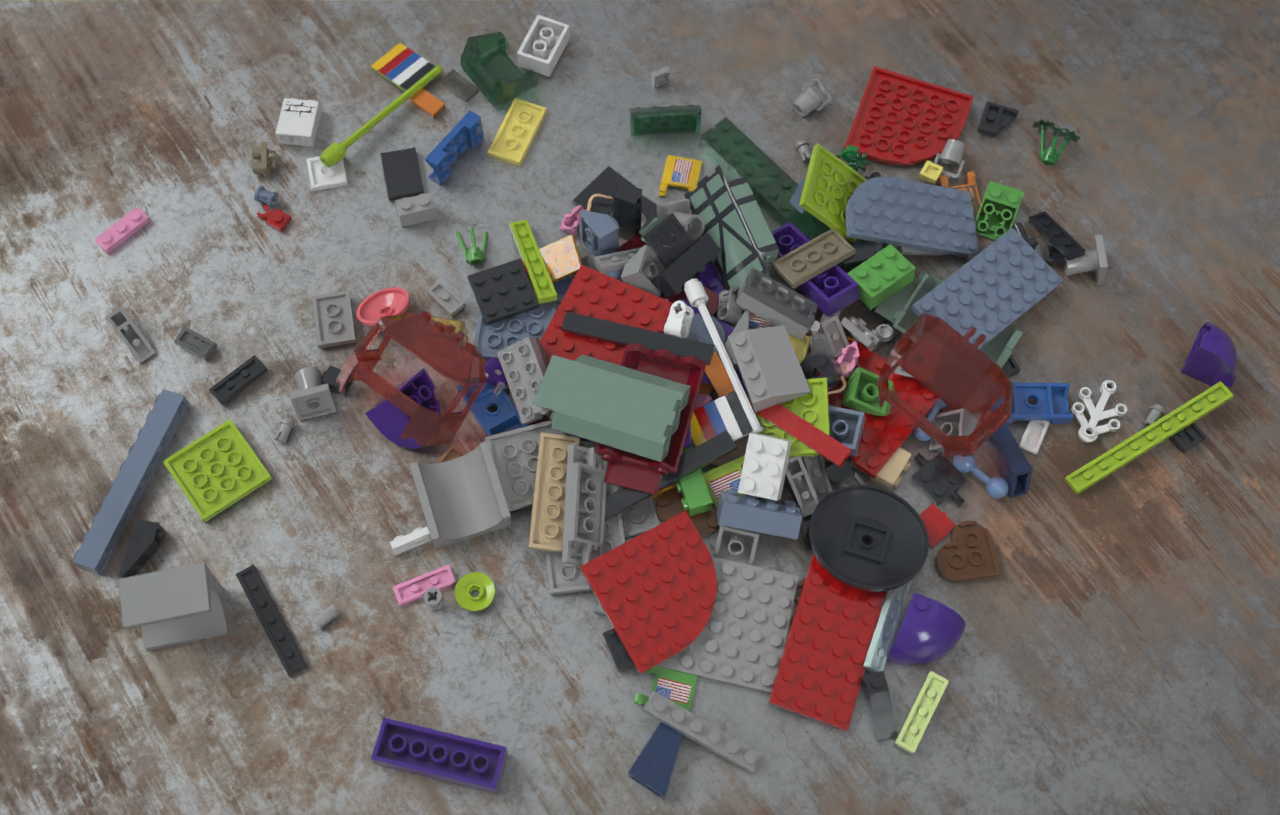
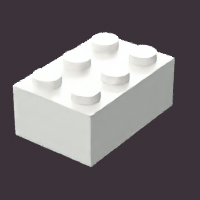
(543, 45)
(765, 466)

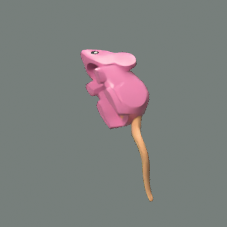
(571, 221)
(848, 362)

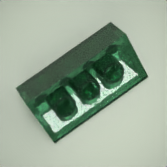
(665, 120)

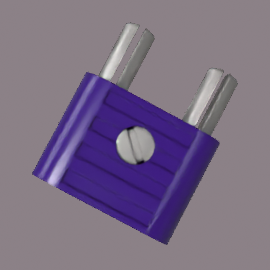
(495, 375)

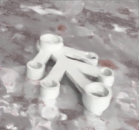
(1097, 413)

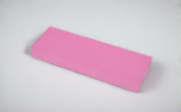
(416, 587)

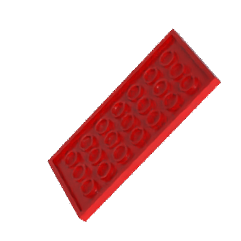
(826, 649)

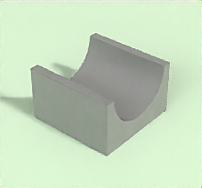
(461, 497)
(174, 605)

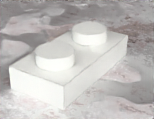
(417, 537)

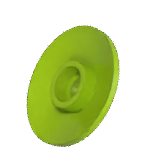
(474, 582)

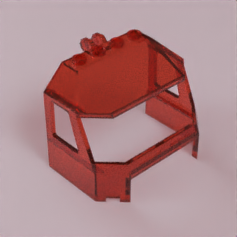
(438, 348)
(955, 374)

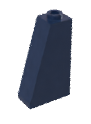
(1010, 461)
(657, 760)

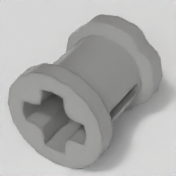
(434, 593)

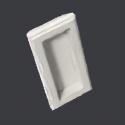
(1034, 436)

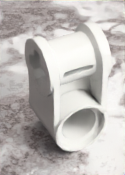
(679, 323)

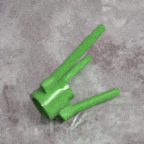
(475, 255)

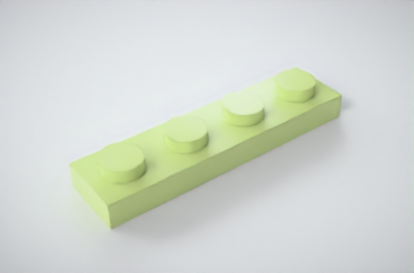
(921, 712)

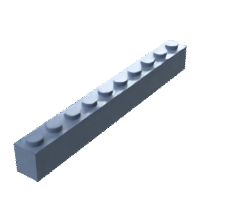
(131, 482)

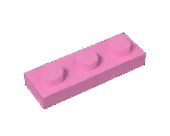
(122, 230)

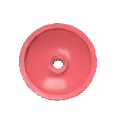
(383, 304)

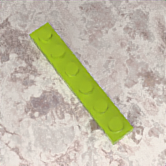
(533, 261)

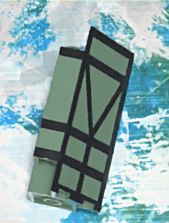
(734, 225)

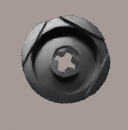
(828, 365)

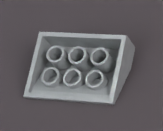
(768, 366)

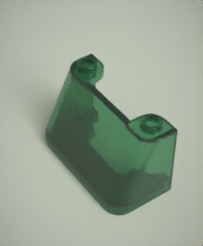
(493, 70)

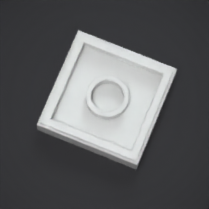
(326, 178)

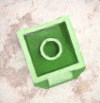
(863, 393)

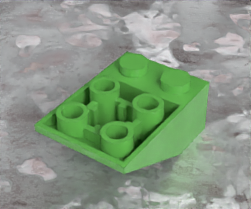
(999, 209)

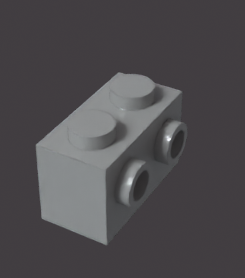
(416, 209)

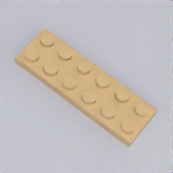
(550, 493)

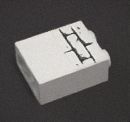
(298, 122)

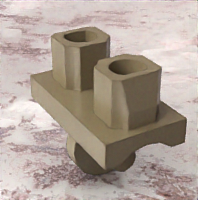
(266, 160)

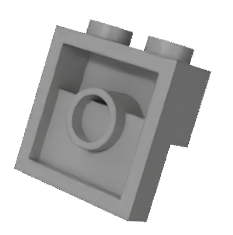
(857, 329)

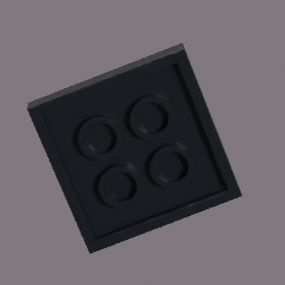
(503, 292)

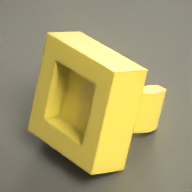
(930, 172)

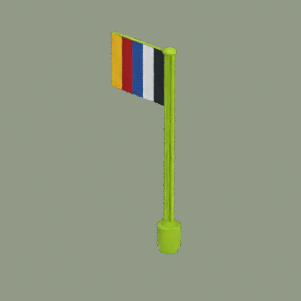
(404, 70)

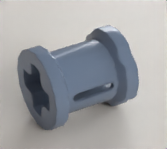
(266, 196)

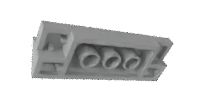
(584, 506)

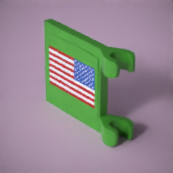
(672, 685)

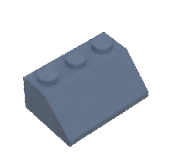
(598, 233)

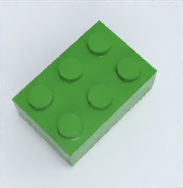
(882, 276)

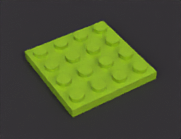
(829, 189)
(811, 408)
(217, 470)

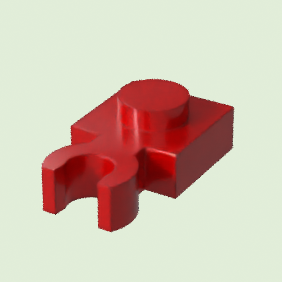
(277, 219)

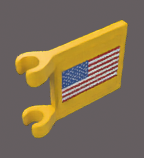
(680, 173)

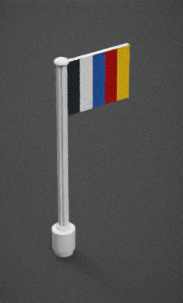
(729, 411)

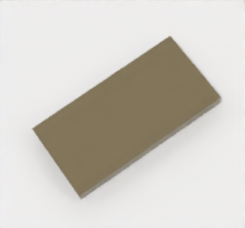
(813, 258)

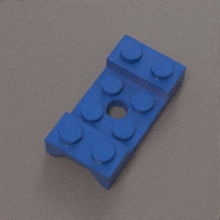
(466, 133)
(1050, 398)
(502, 420)

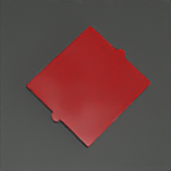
(936, 524)

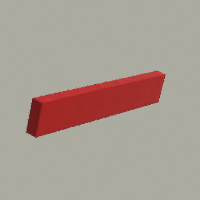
(805, 433)

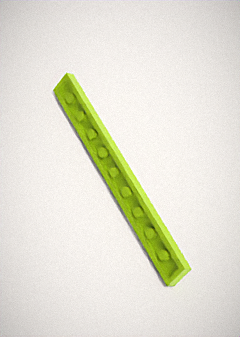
(1148, 438)

